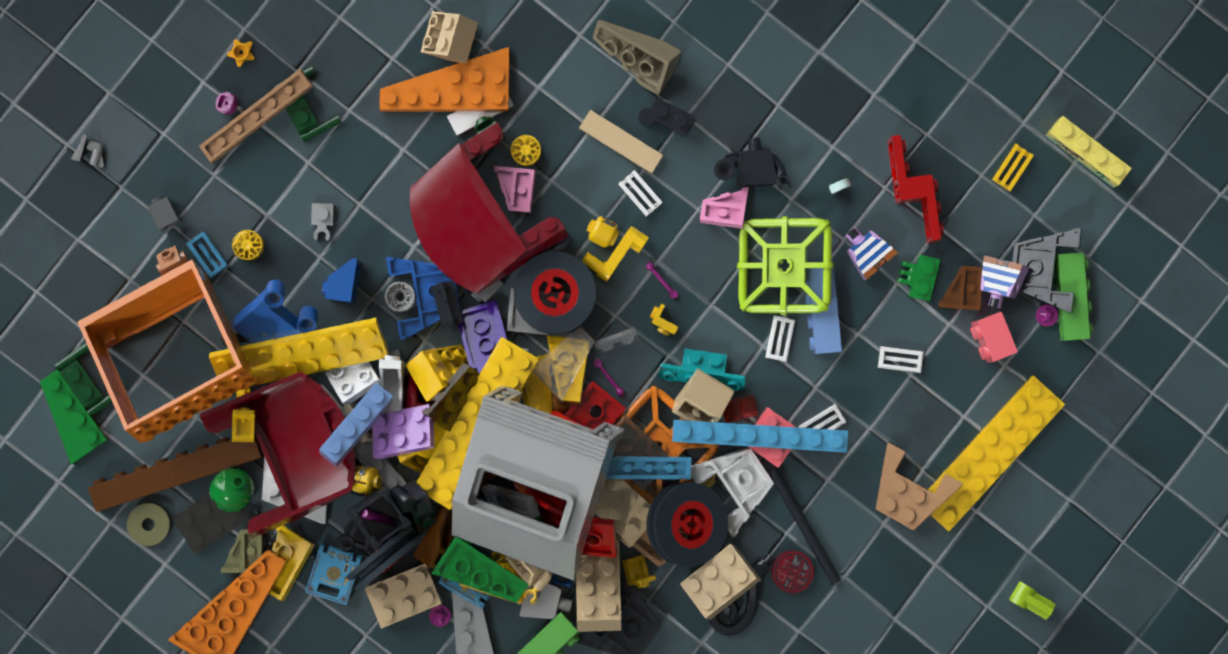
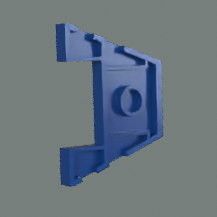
(424, 277)

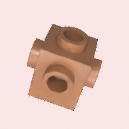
(170, 259)

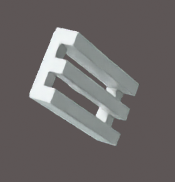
(640, 193)
(771, 338)
(882, 357)
(838, 415)

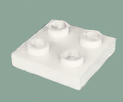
(352, 381)

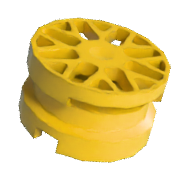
(525, 150)
(248, 245)

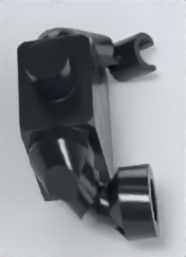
(753, 167)

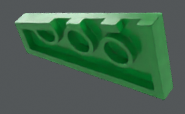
(76, 427)
(471, 568)

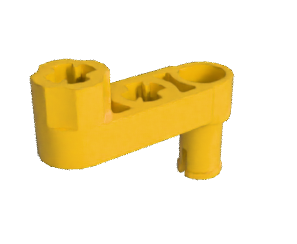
(632, 239)

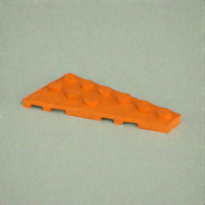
(468, 86)
(228, 617)

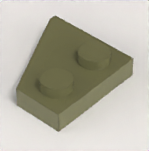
(243, 552)

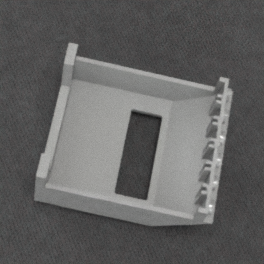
(543, 455)

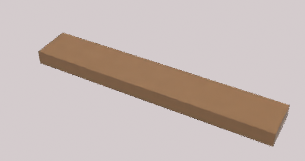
(256, 116)

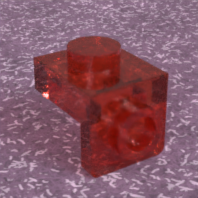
(740, 409)

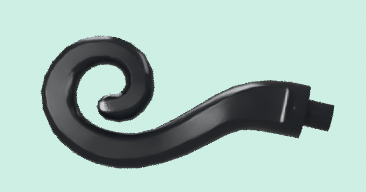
(761, 567)

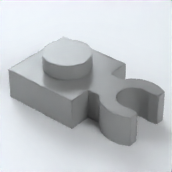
(322, 216)

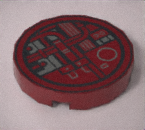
(792, 571)

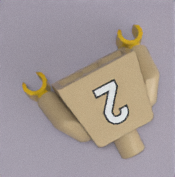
(530, 574)

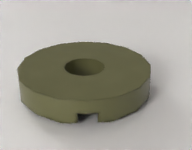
(139, 533)

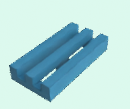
(217, 269)

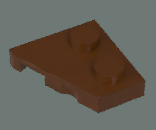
(964, 290)

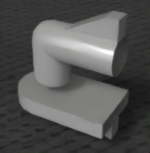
(95, 147)

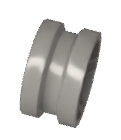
(393, 291)

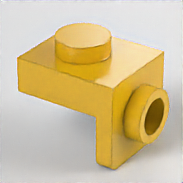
(665, 327)
(243, 425)
(637, 571)

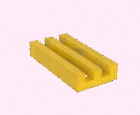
(1021, 152)

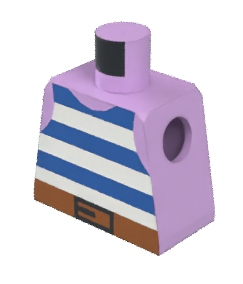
(868, 252)
(1001, 279)

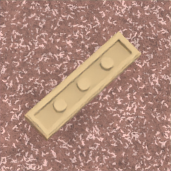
(621, 141)

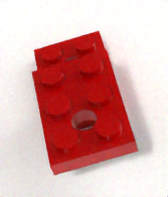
(915, 189)
(595, 396)
(602, 528)

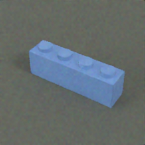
(824, 324)
(356, 425)

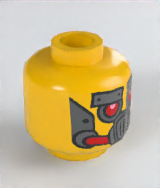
(602, 231)

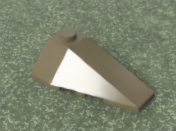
(645, 56)

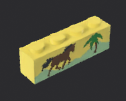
(1088, 152)

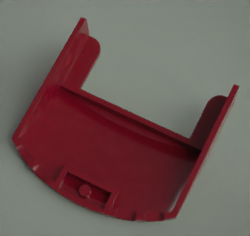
(464, 224)
(291, 427)

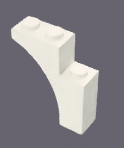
(392, 381)

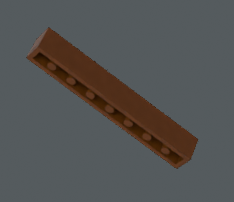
(172, 473)

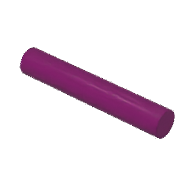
(381, 518)

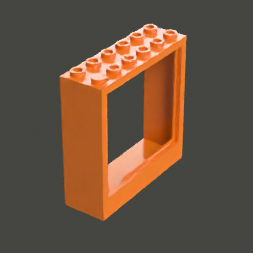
(144, 309)

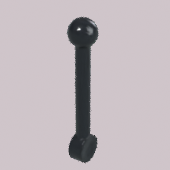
(255, 512)
(313, 554)

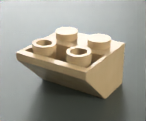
(449, 36)
(702, 398)

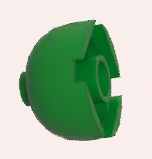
(232, 489)

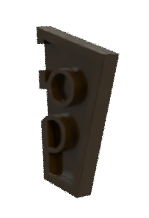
(450, 402)

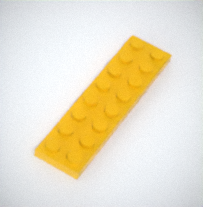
(308, 351)
(506, 366)
(996, 448)

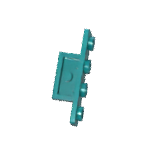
(708, 362)

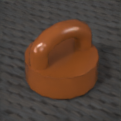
(559, 406)

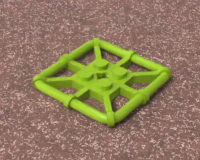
(797, 258)

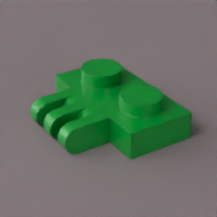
(920, 277)

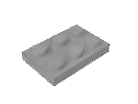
(517, 324)

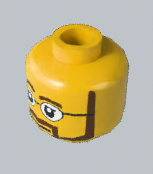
(366, 479)

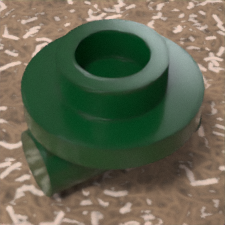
(483, 123)

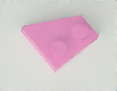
(517, 187)
(726, 209)

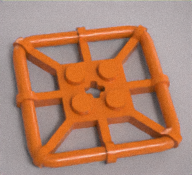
(660, 433)

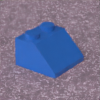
(343, 283)

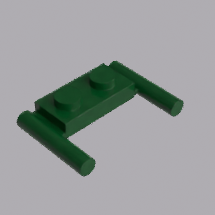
(304, 118)
(81, 382)

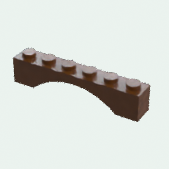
(440, 535)

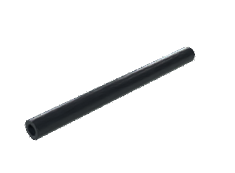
(804, 526)

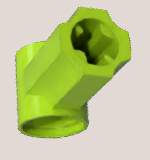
(1028, 599)

